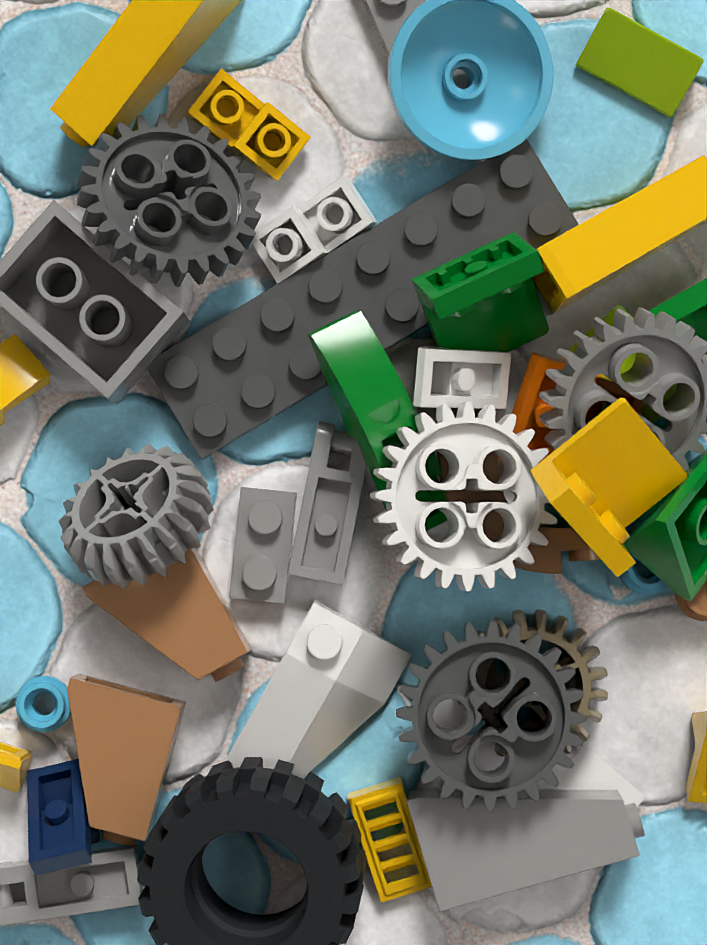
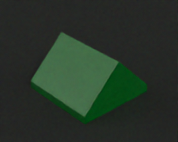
(674, 534)

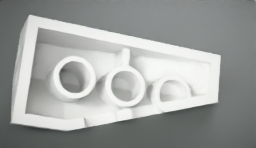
(320, 692)

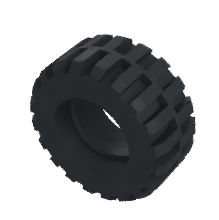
(261, 803)

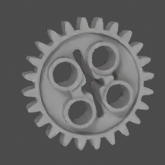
(664, 357)

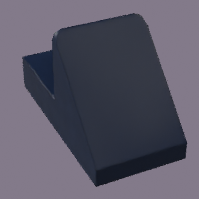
(58, 819)

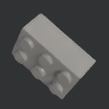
(85, 305)

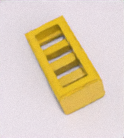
(376, 796)

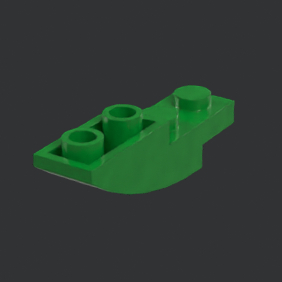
(370, 397)

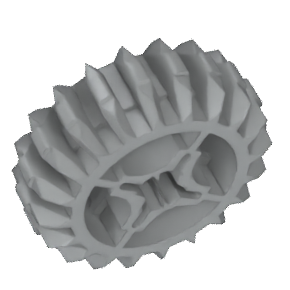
(136, 516)

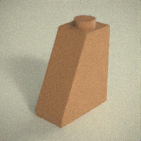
(179, 617)
(122, 753)

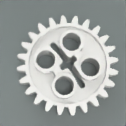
(465, 547)

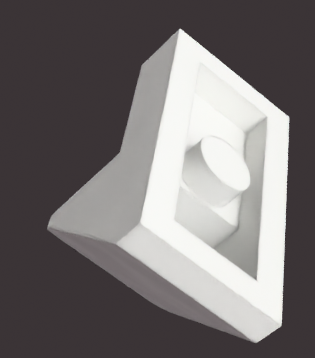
(461, 376)

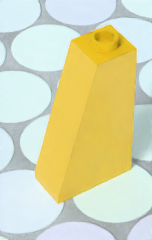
(135, 63)
(622, 236)

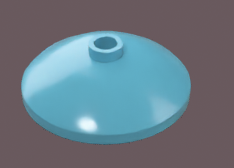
(505, 69)

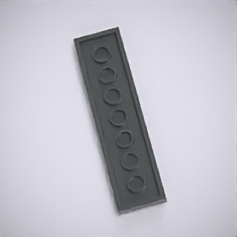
(261, 353)

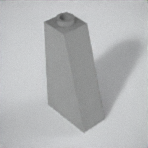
(506, 850)

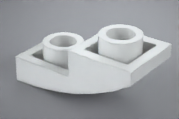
(313, 229)

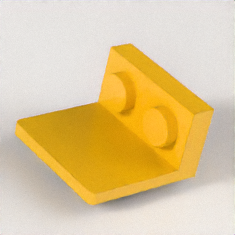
(608, 480)

